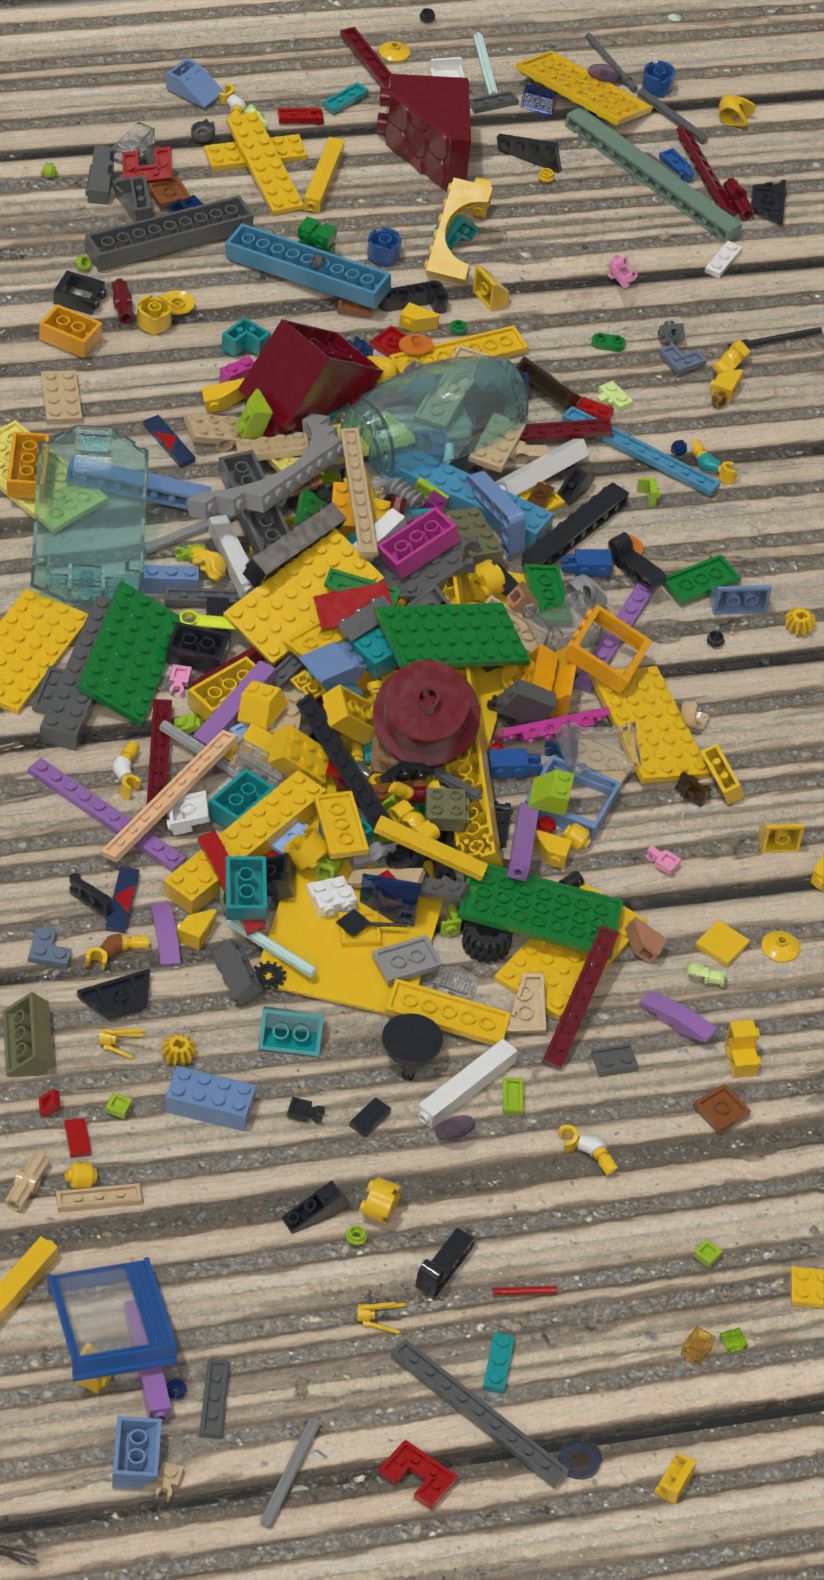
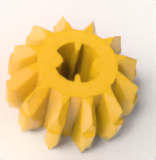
(800, 621)
(178, 1050)

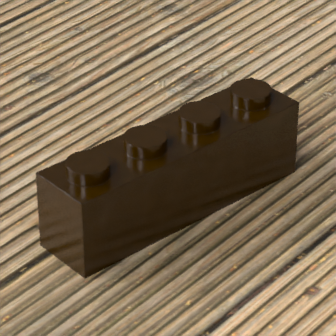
(548, 383)

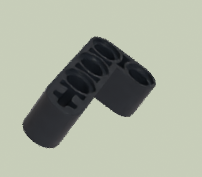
(419, 294)
(634, 564)
(436, 1273)

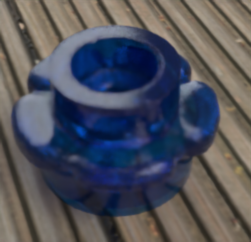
(679, 447)
(176, 1384)

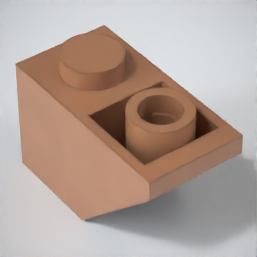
(521, 596)
(644, 940)

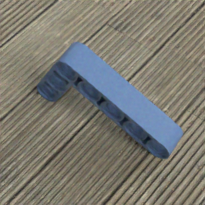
(503, 508)

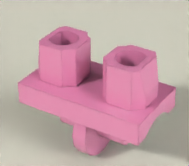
(620, 272)

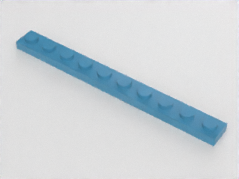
(651, 456)

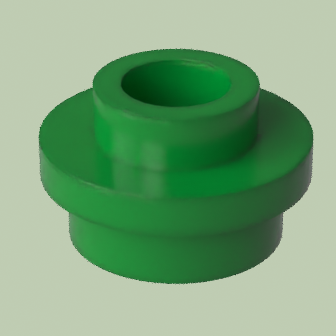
(458, 327)

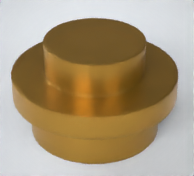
(719, 399)

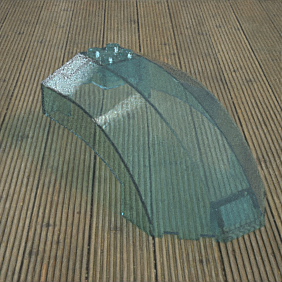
(89, 514)

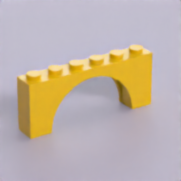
(462, 197)

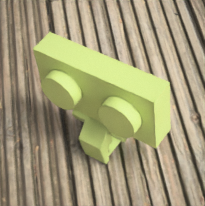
(615, 396)

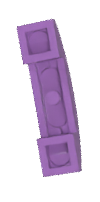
(165, 933)

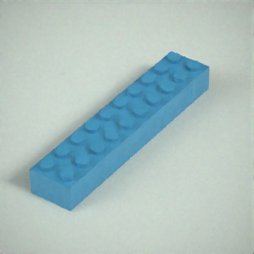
(294, 262)
(453, 483)

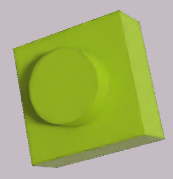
(118, 1105)
(707, 1253)

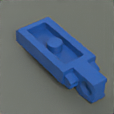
(677, 164)

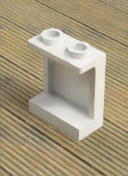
(447, 67)

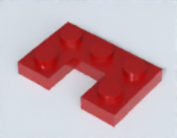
(160, 171)
(435, 1476)

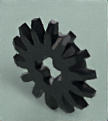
(275, 972)

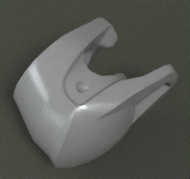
(588, 587)

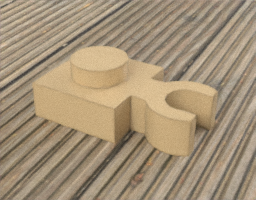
(168, 1479)

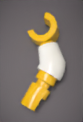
(229, 98)
(122, 770)
(589, 1144)

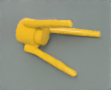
(110, 1036)
(367, 1312)

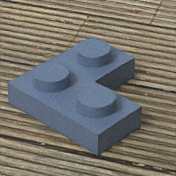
(681, 362)
(45, 953)

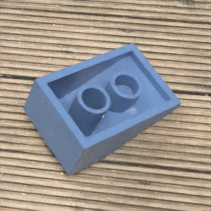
(335, 664)

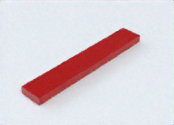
(216, 856)

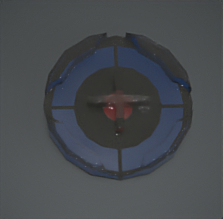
(581, 1458)

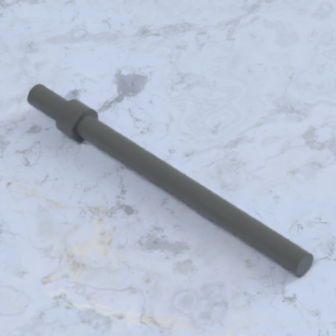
(626, 79)

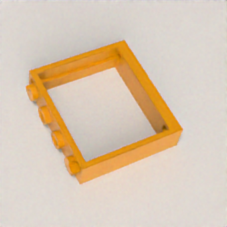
(594, 665)

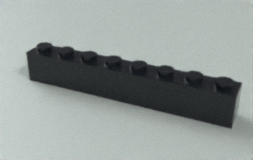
(577, 526)

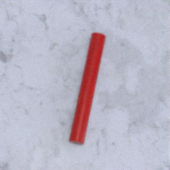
(526, 1290)

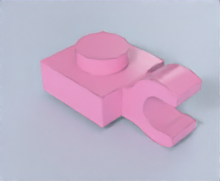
(663, 860)

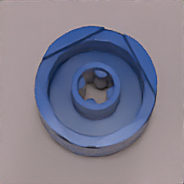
(658, 78)
(384, 246)

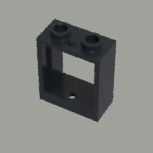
(76, 302)

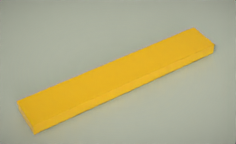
(430, 848)

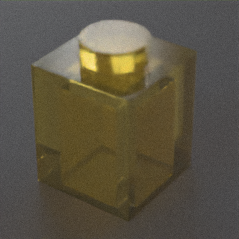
(697, 1345)

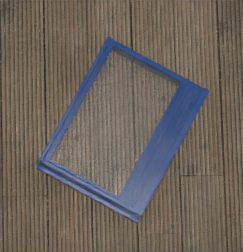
(113, 1320)

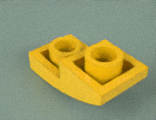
(306, 684)

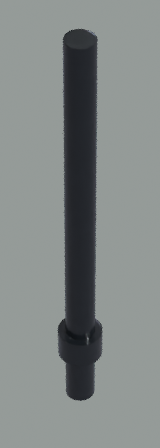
(781, 337)

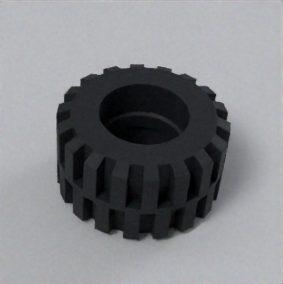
(485, 948)

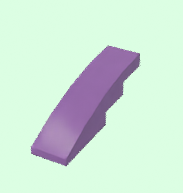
(682, 1018)

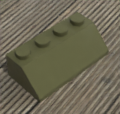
(27, 1037)

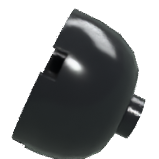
(404, 858)

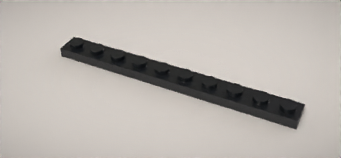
(342, 760)

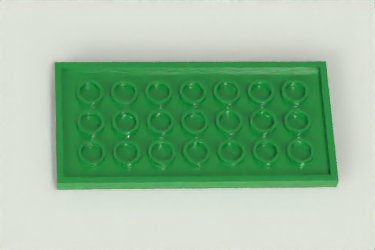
(452, 634)
(128, 654)
(539, 908)

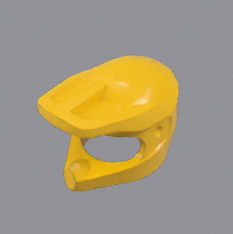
(735, 106)

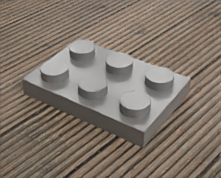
(407, 959)

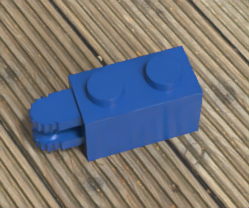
(588, 562)
(513, 763)

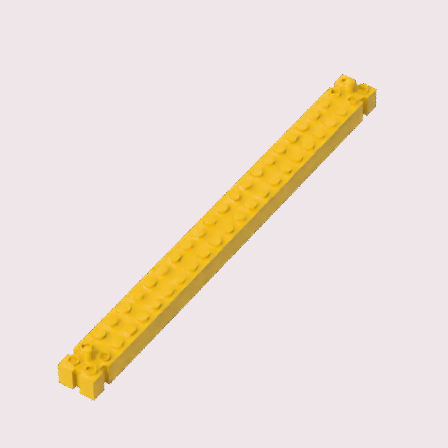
(481, 834)

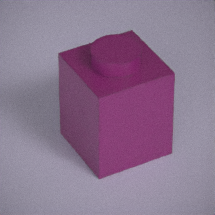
(434, 500)

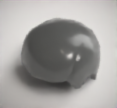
(203, 131)

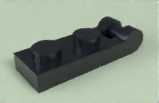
(502, 821)
(90, 895)

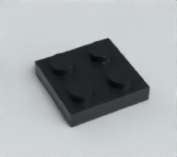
(406, 772)

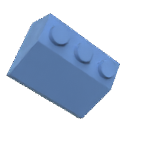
(158, 577)
(740, 599)
(136, 1452)

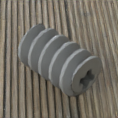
(403, 490)

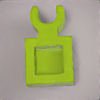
(182, 554)

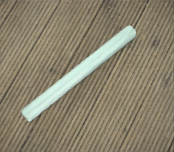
(485, 64)
(275, 948)

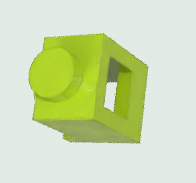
(331, 865)

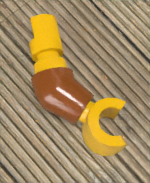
(115, 944)

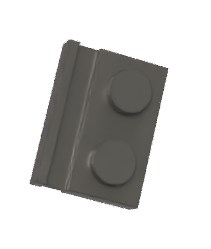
(614, 1060)

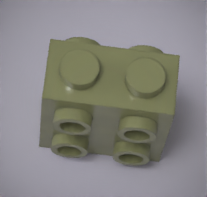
(447, 808)

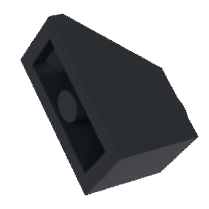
(575, 485)

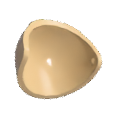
(691, 717)

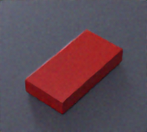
(77, 1137)

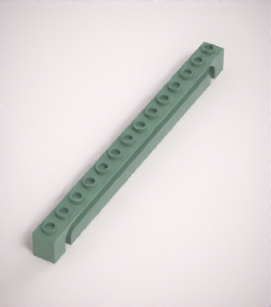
(653, 175)

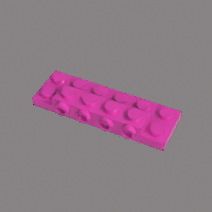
(546, 728)

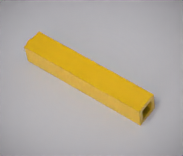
(323, 175)
(26, 1274)

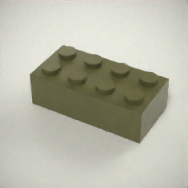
(472, 523)

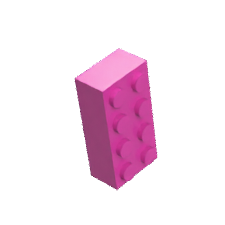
(418, 543)

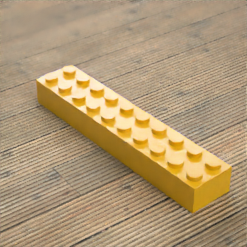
(250, 835)

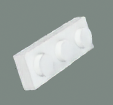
(723, 259)

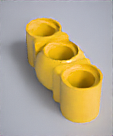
(731, 357)
(405, 815)

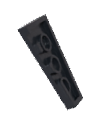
(531, 150)

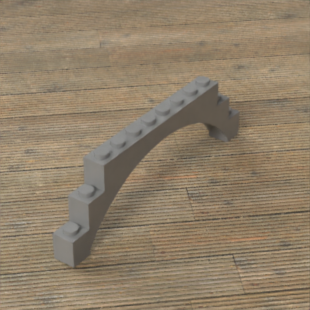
(263, 494)

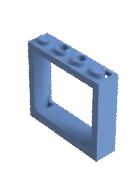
(591, 780)

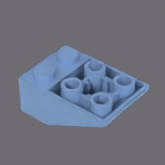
(193, 83)

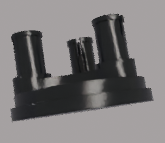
(412, 1041)

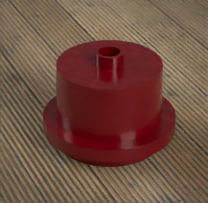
(426, 714)

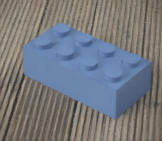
(210, 1098)

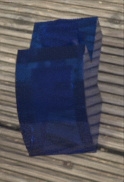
(180, 205)

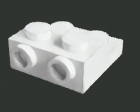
(188, 811)
(331, 896)

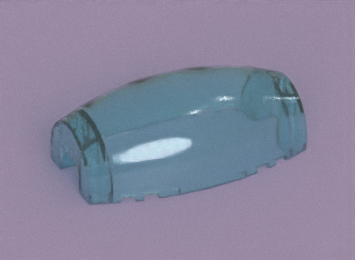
(439, 411)

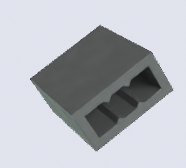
(526, 702)

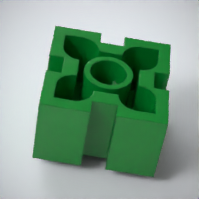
(317, 235)

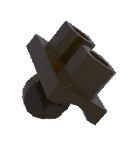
(692, 789)

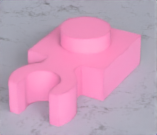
(179, 677)

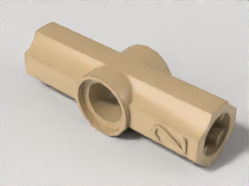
(525, 452)
(27, 1181)

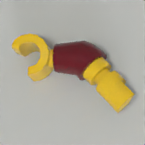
(410, 793)

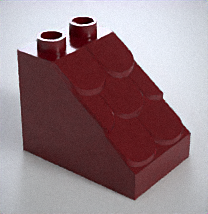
(428, 124)
(307, 373)

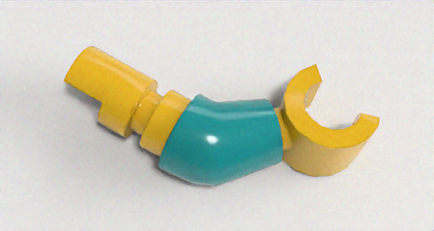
(713, 465)

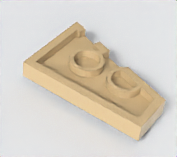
(529, 1008)

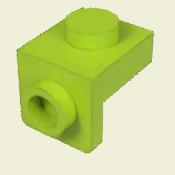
(649, 486)
(189, 723)
(453, 924)

